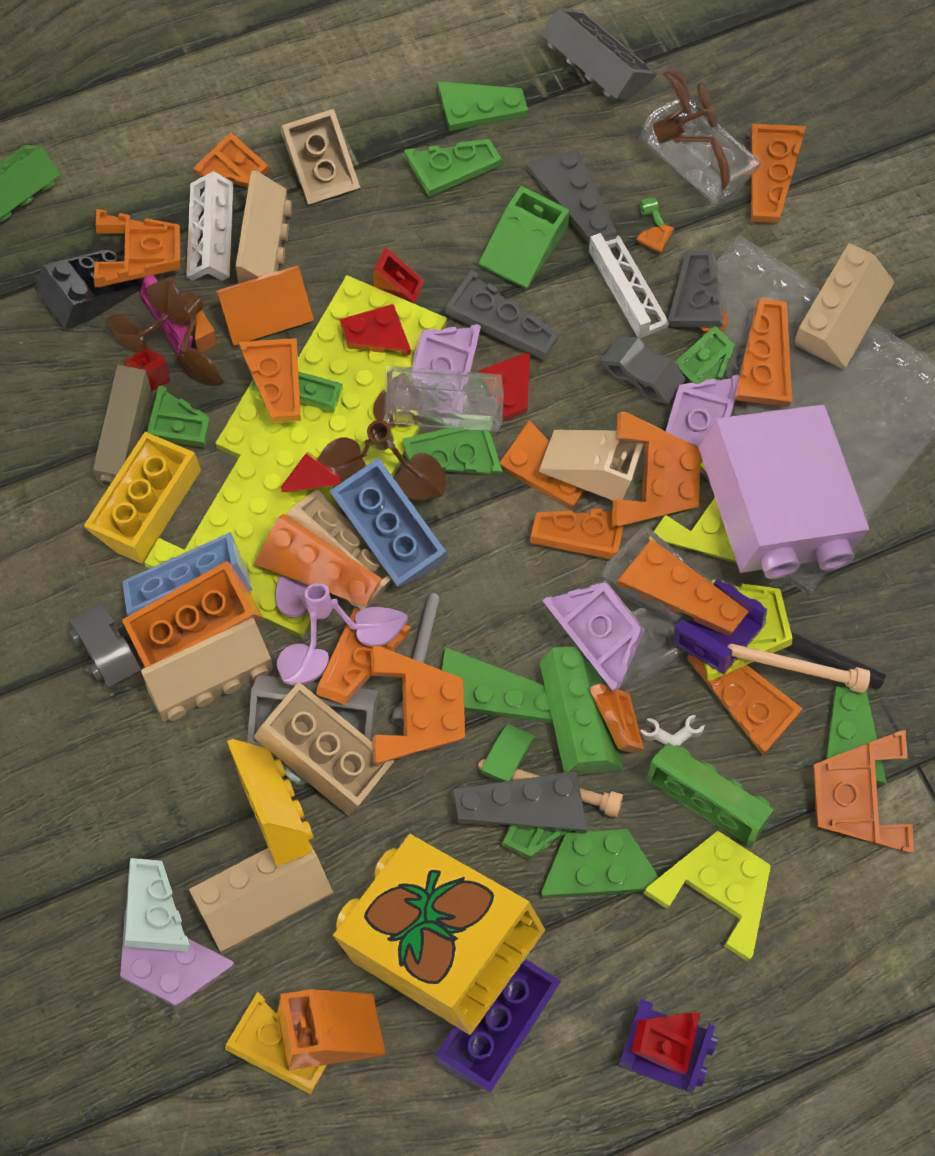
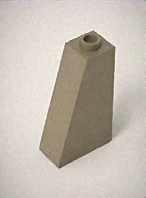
(123, 422)

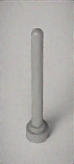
(421, 646)

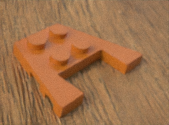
(149, 248)
(669, 472)
(430, 706)
(848, 793)

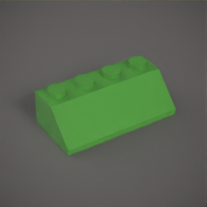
(24, 175)
(578, 724)
(709, 794)

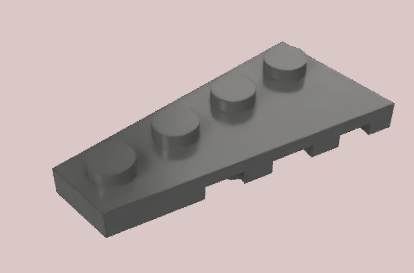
(530, 802)

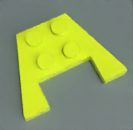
(706, 537)
(773, 636)
(727, 877)

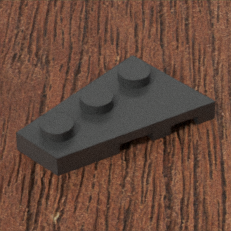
(697, 293)

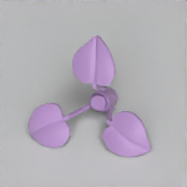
(305, 664)

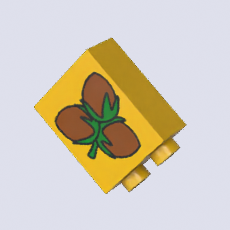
(438, 932)

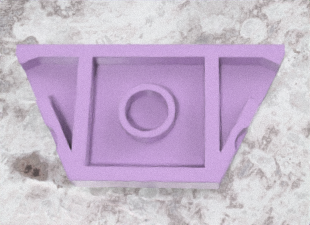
(446, 349)
(698, 407)
(600, 628)
(172, 974)

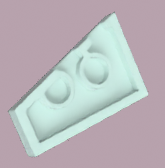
(150, 909)

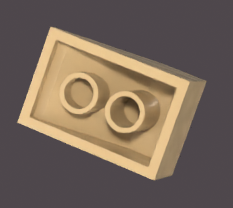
(320, 156)

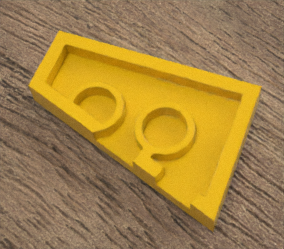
(261, 1042)

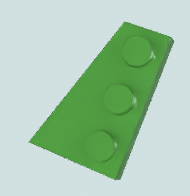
(480, 104)

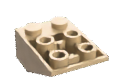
(592, 461)

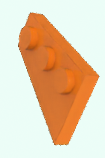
(275, 375)
(524, 462)
(578, 532)

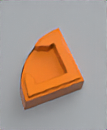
(656, 237)

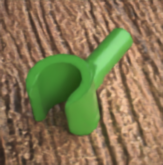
(650, 206)

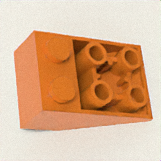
(329, 1027)

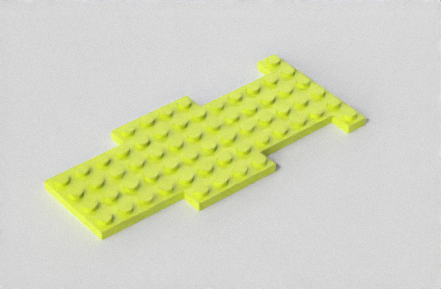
(271, 450)

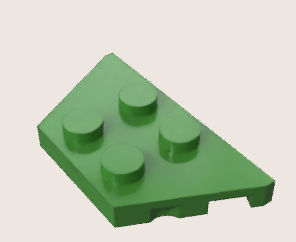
(598, 865)

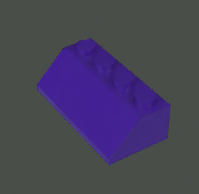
(496, 1039)

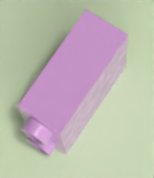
(783, 490)

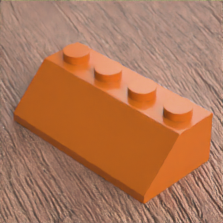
(191, 614)

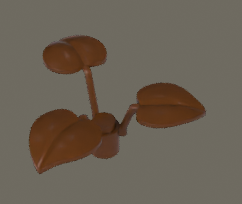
(674, 126)
(182, 310)
(419, 479)

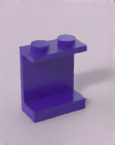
(711, 645)
(703, 1044)

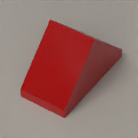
(396, 277)
(153, 364)
(310, 474)

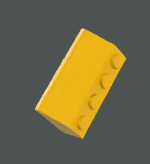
(143, 496)
(272, 802)

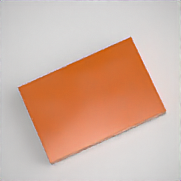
(265, 305)

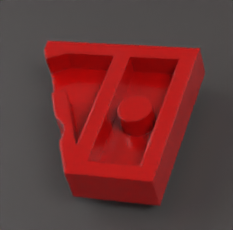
(375, 330)
(515, 384)
(667, 1040)

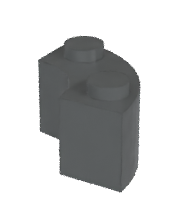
(634, 362)
(104, 644)

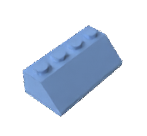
(389, 524)
(176, 572)

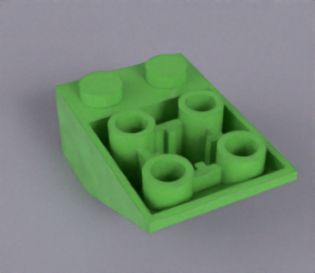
(525, 237)

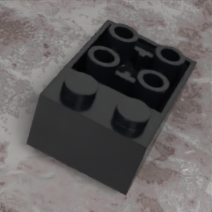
(71, 291)

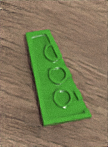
(497, 691)

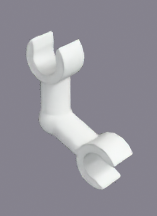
(665, 737)

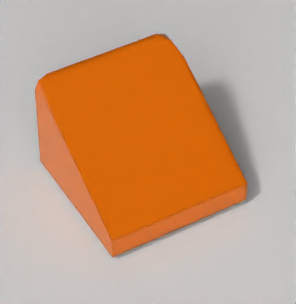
(204, 333)

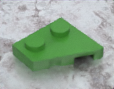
(707, 357)

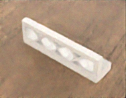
(214, 224)
(623, 289)

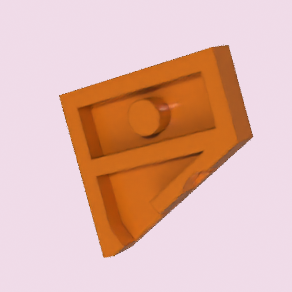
(232, 161)
(619, 717)

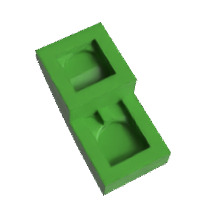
(507, 754)

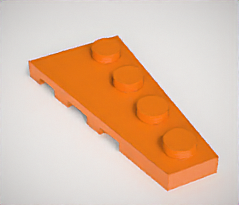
(778, 151)
(766, 360)
(311, 560)
(670, 581)
(351, 664)
(753, 703)

